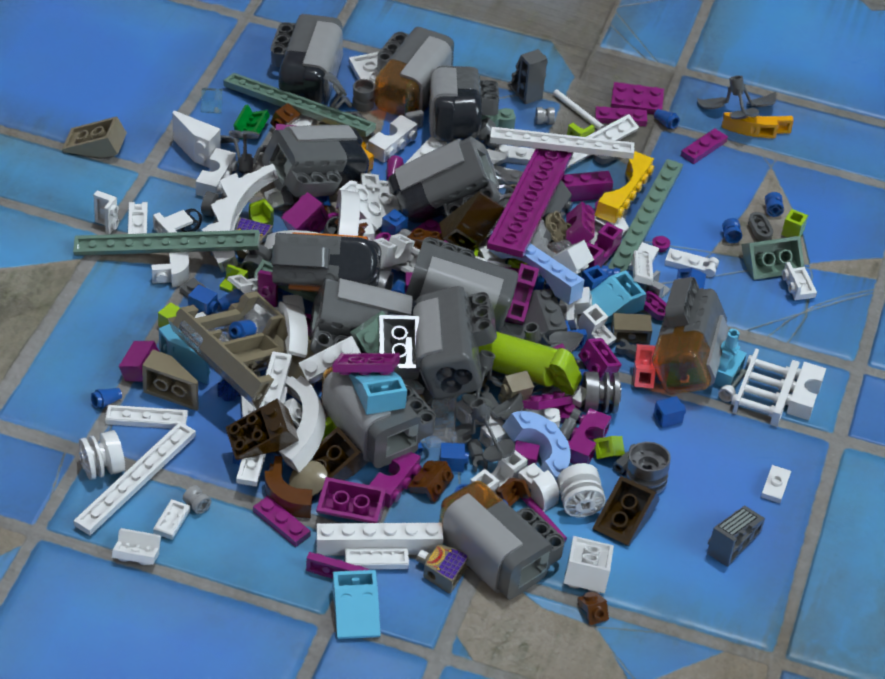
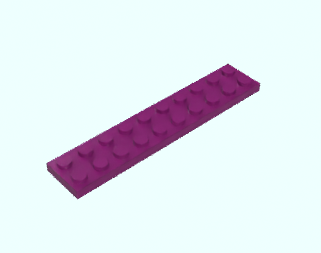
(529, 202)

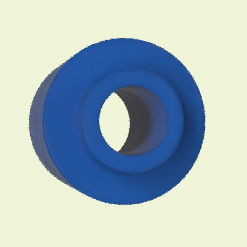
(242, 329)

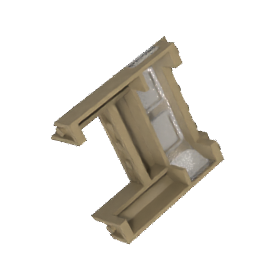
(241, 357)

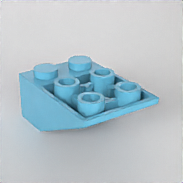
(619, 295)
(174, 346)
(380, 392)
(356, 604)

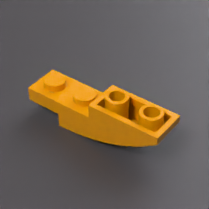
(758, 126)

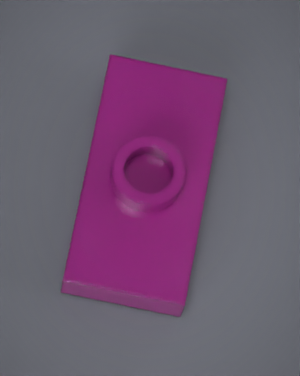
(267, 288)

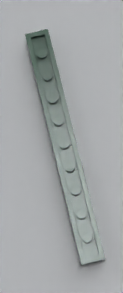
(302, 105)
(646, 215)
(166, 242)

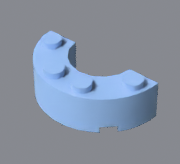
(539, 430)

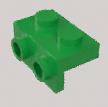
(251, 120)

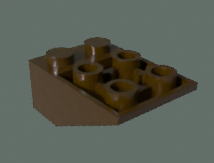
(471, 221)
(262, 431)

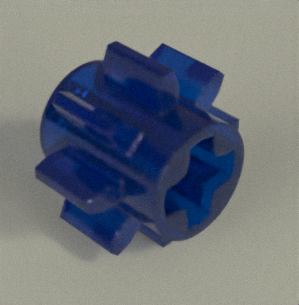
(227, 391)

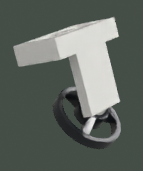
(176, 221)

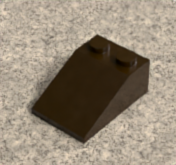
(339, 456)
(626, 511)

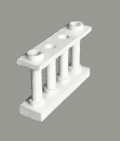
(778, 398)

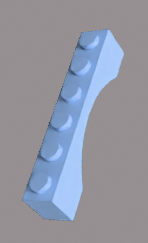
(563, 282)

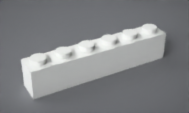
(335, 537)

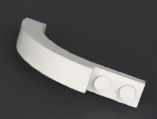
(349, 211)
(311, 426)

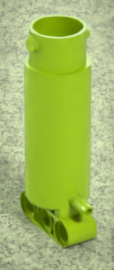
(543, 363)

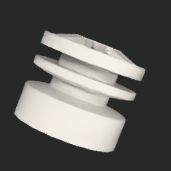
(96, 455)
(581, 490)

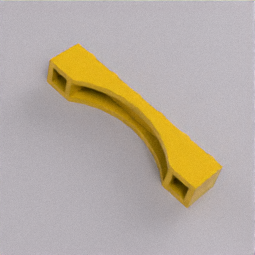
(613, 203)

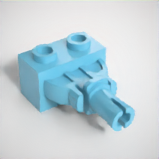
(731, 360)

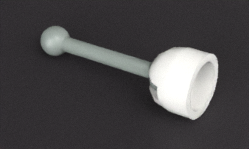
(726, 392)

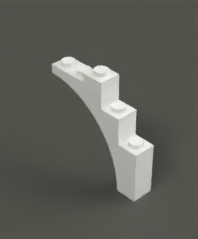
(227, 210)

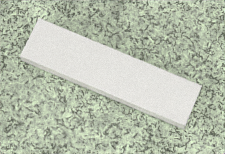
(145, 416)

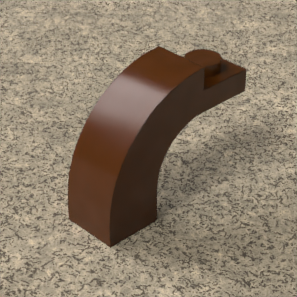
(293, 500)

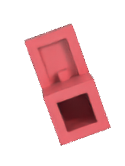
(643, 369)

